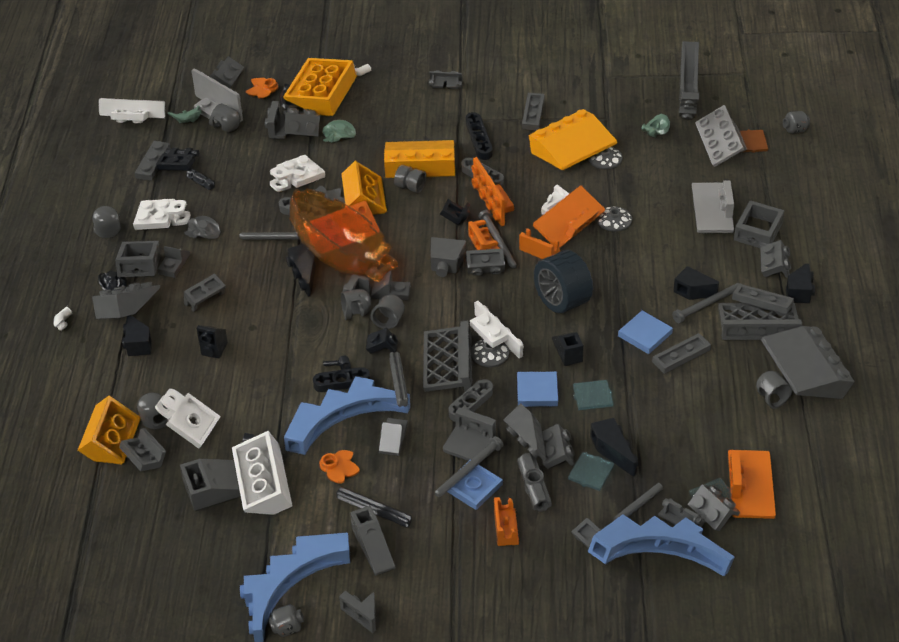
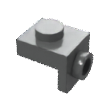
(358, 282)

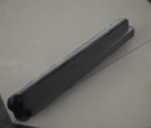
(377, 507)

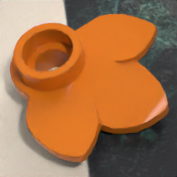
(262, 87)
(339, 466)

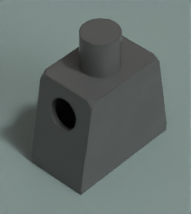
(447, 255)

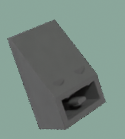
(123, 300)
(210, 481)

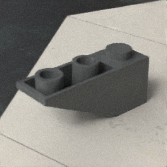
(528, 429)
(371, 540)

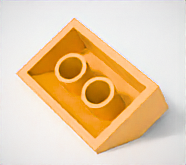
(363, 185)
(106, 429)

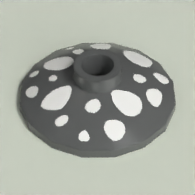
(606, 159)
(614, 219)
(487, 356)

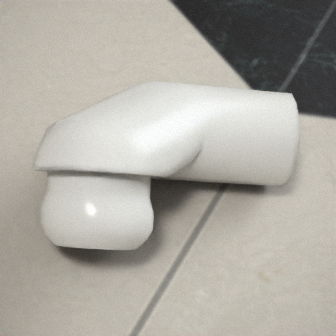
(363, 70)
(60, 317)

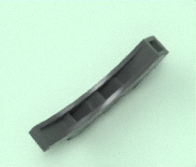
(689, 80)

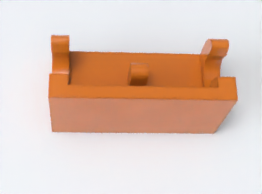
(480, 236)
(536, 246)
(505, 523)

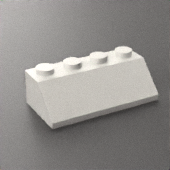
(261, 475)

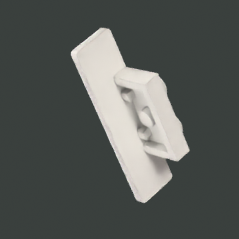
(135, 110)
(494, 331)

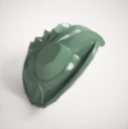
(184, 117)
(658, 125)
(338, 130)

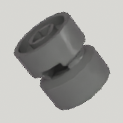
(408, 178)

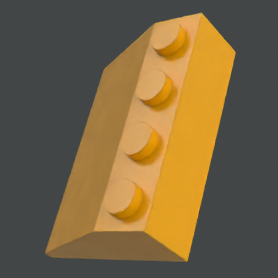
(321, 85)
(571, 140)
(429, 156)

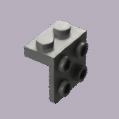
(301, 122)
(470, 434)

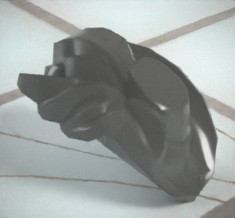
(203, 227)

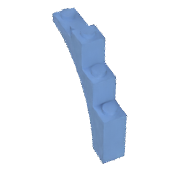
(336, 406)
(656, 536)
(284, 571)

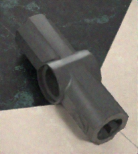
(534, 482)

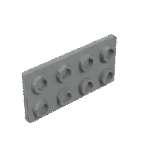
(213, 93)
(720, 136)
(713, 207)

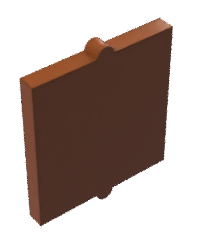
(754, 140)

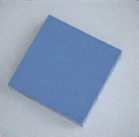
(645, 332)
(537, 388)
(476, 487)

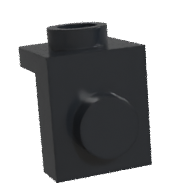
(455, 212)
(380, 340)

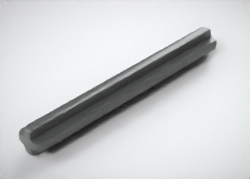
(398, 379)

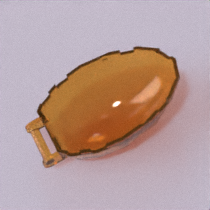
(339, 235)

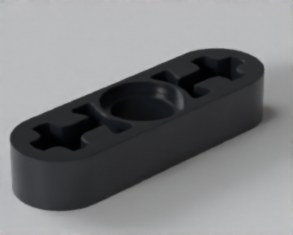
(334, 375)

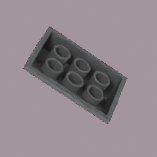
(809, 362)

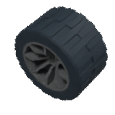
(563, 281)

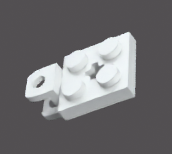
(295, 172)
(164, 211)
(181, 410)

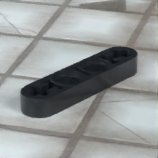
(478, 135)

